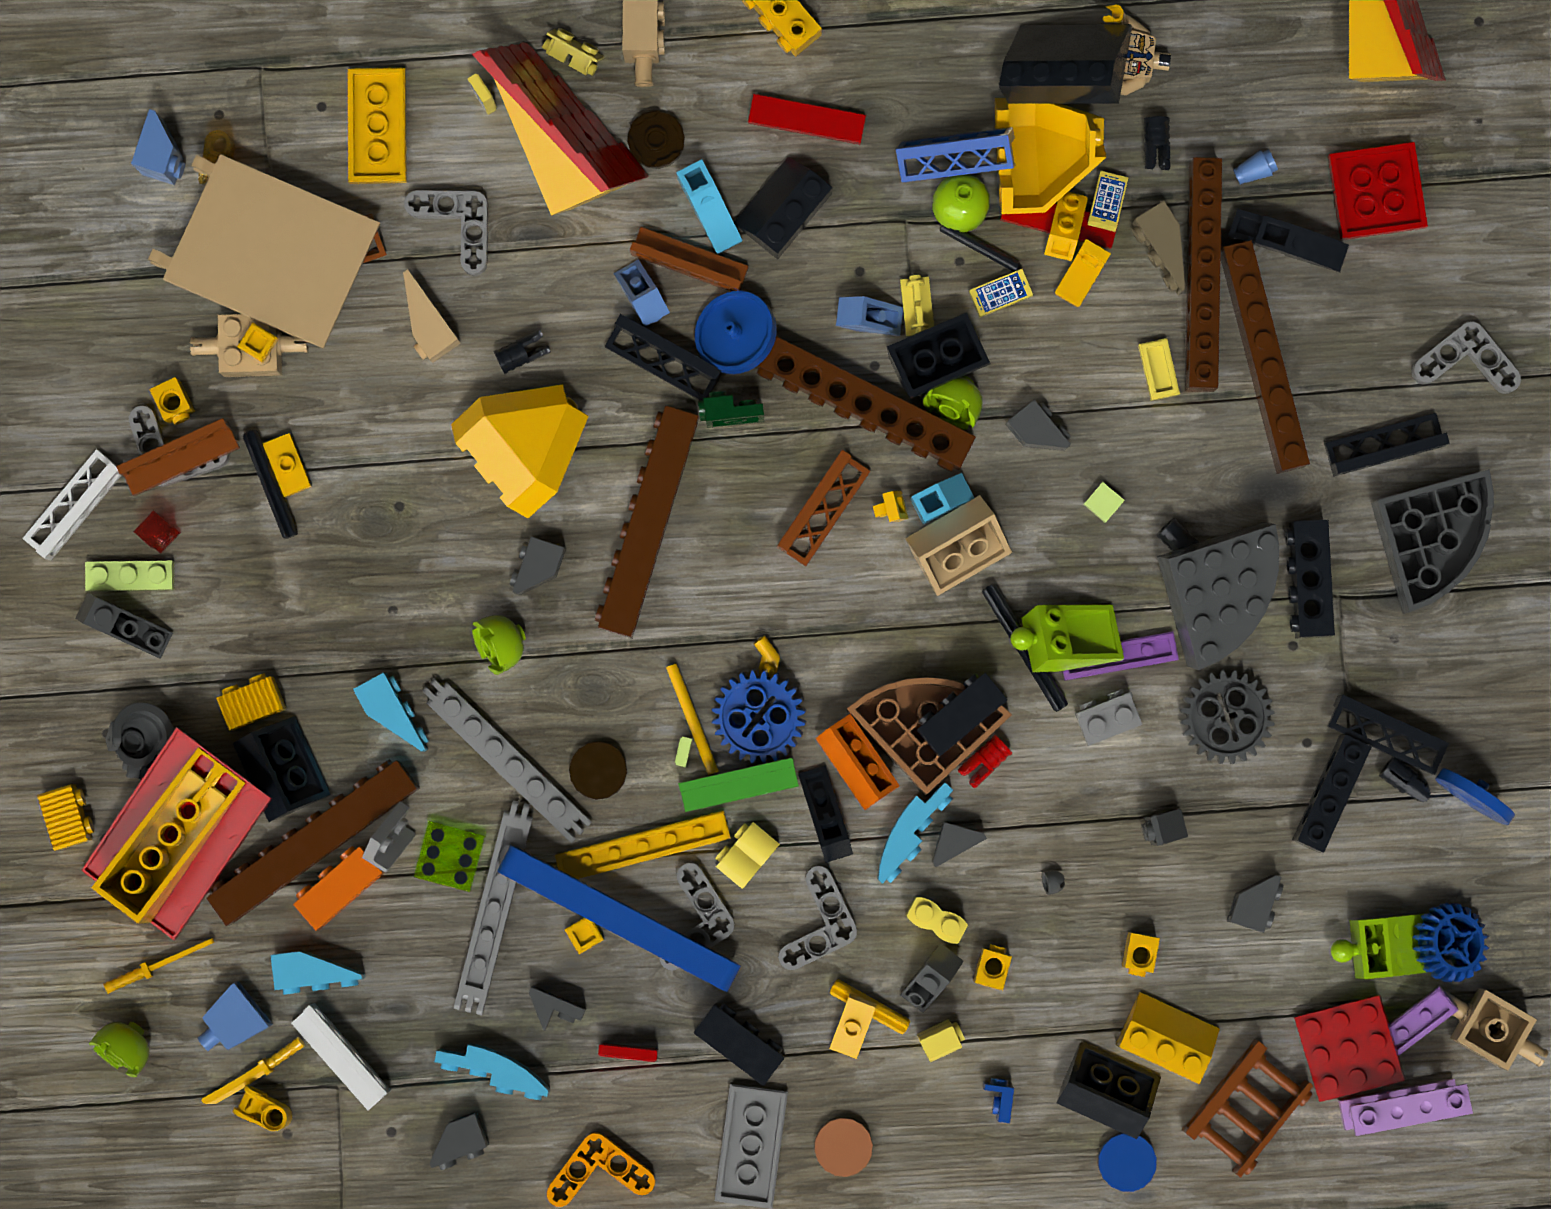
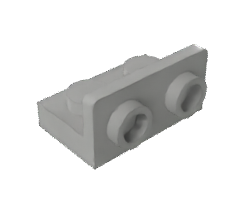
(1108, 718)
(389, 839)

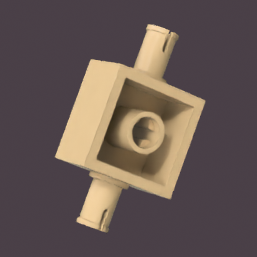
(642, 37)
(234, 361)
(1512, 1031)

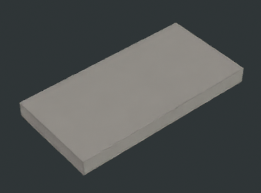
(751, 1146)

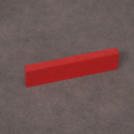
(806, 119)
(1044, 220)

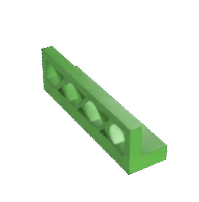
(738, 784)

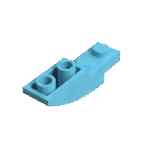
(902, 841)
(506, 1071)

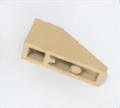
(428, 327)

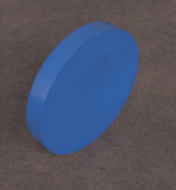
(735, 332)
(1475, 796)

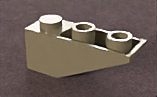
(1162, 237)

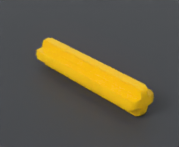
(882, 1013)

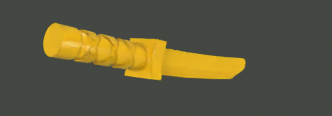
(145, 970)
(265, 1067)

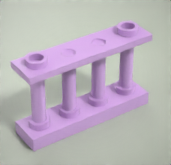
(1405, 1107)

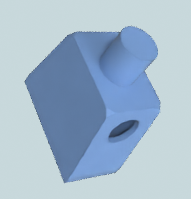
(233, 1019)

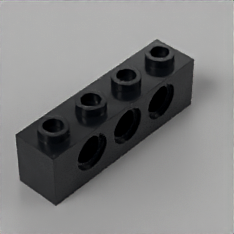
(1317, 534)
(1331, 793)

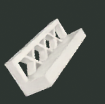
(78, 510)
(341, 1056)

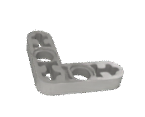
(460, 211)
(1465, 348)
(152, 423)
(707, 915)
(828, 931)

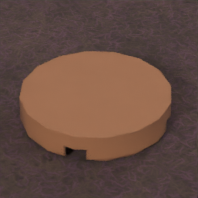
(843, 1147)

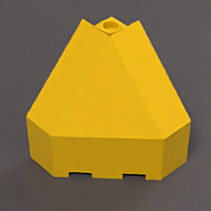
(1050, 151)
(522, 442)

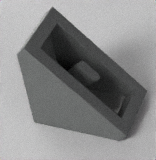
(954, 841)

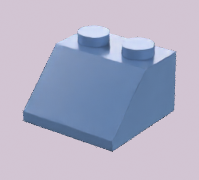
(157, 151)

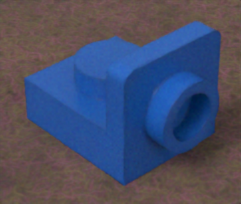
(1003, 1104)

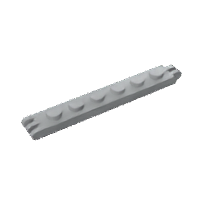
(506, 759)
(492, 913)

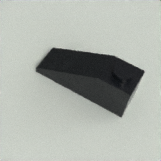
(825, 814)

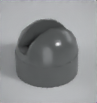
(1053, 881)

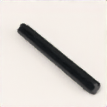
(1010, 623)

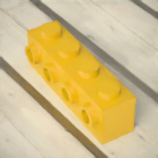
(788, 21)

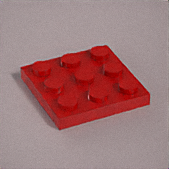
(1377, 191)
(1349, 1048)

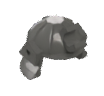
(138, 736)

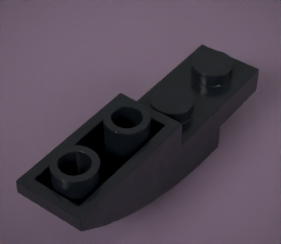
(1289, 240)

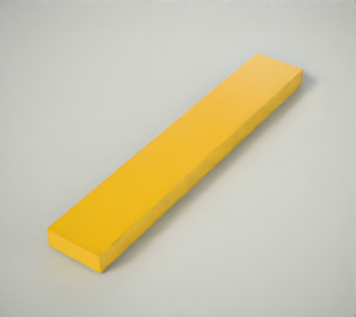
(644, 846)

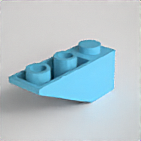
(709, 206)
(382, 703)
(304, 968)

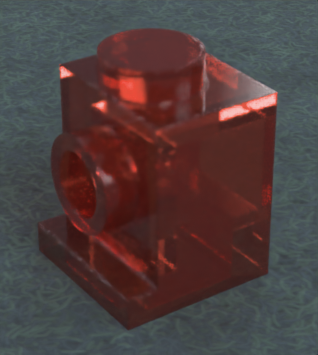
(157, 532)

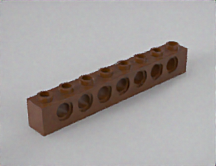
(1203, 275)
(958, 440)

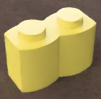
(747, 854)
(943, 923)
(941, 1039)

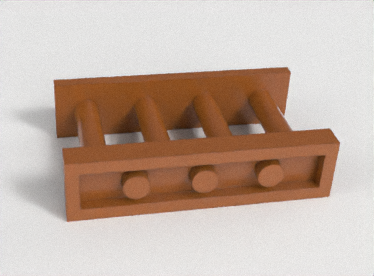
(1218, 1103)

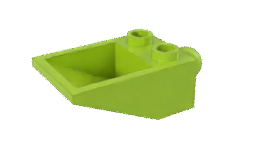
(1069, 637)
(1388, 946)

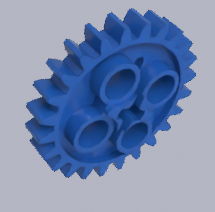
(738, 700)

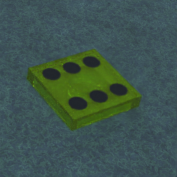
(449, 856)

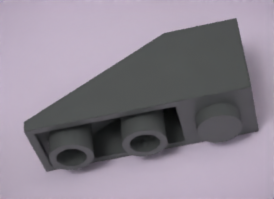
(123, 625)

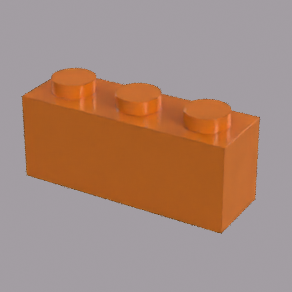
(857, 761)
(336, 888)

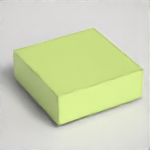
(1104, 502)
(683, 751)

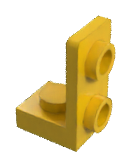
(1066, 226)
(1082, 273)

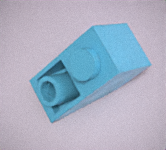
(941, 498)

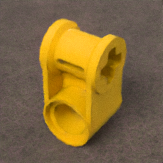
(257, 1108)

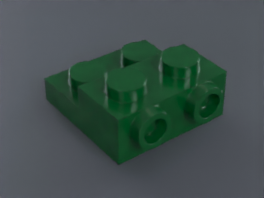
(720, 411)

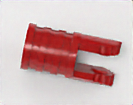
(990, 755)

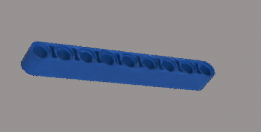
(619, 918)

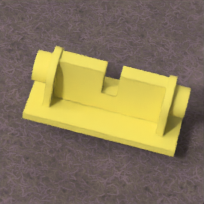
(563, 44)
(916, 304)

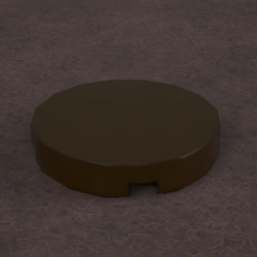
(656, 139)
(598, 770)

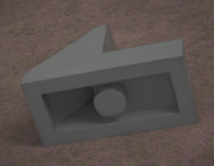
(546, 1003)

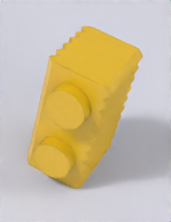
(250, 702)
(66, 816)

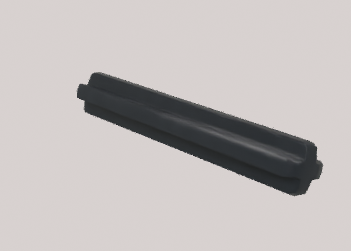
(270, 484)

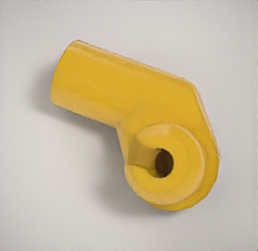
(769, 658)

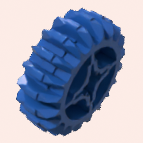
(1461, 947)

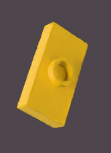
(287, 465)
(853, 1026)

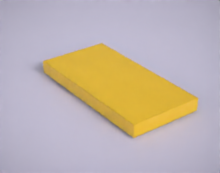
(377, 126)

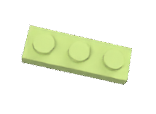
(129, 575)

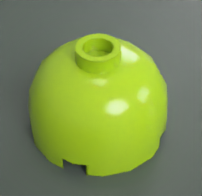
(961, 202)
(956, 402)
(499, 641)
(122, 1046)

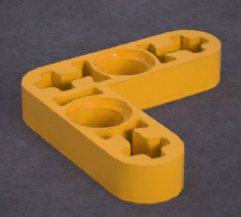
(603, 1160)

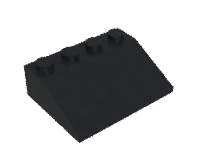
(1066, 64)

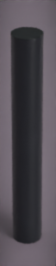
(982, 248)

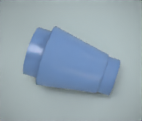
(1256, 167)

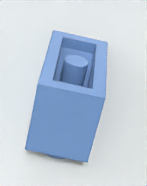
(642, 293)
(869, 315)

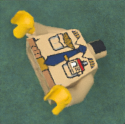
(1141, 52)

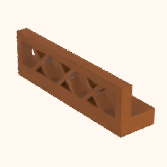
(689, 260)
(179, 456)
(814, 502)

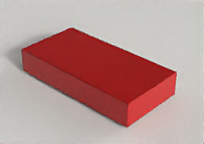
(628, 1052)

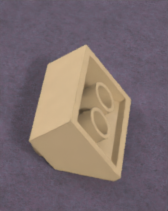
(959, 545)

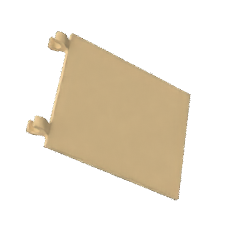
(269, 250)

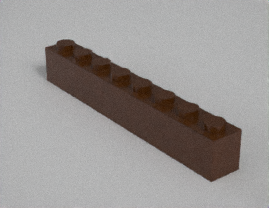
(1264, 357)
(648, 521)
(311, 843)

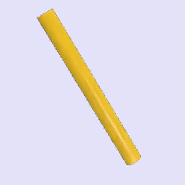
(692, 719)

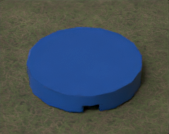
(1127, 1162)

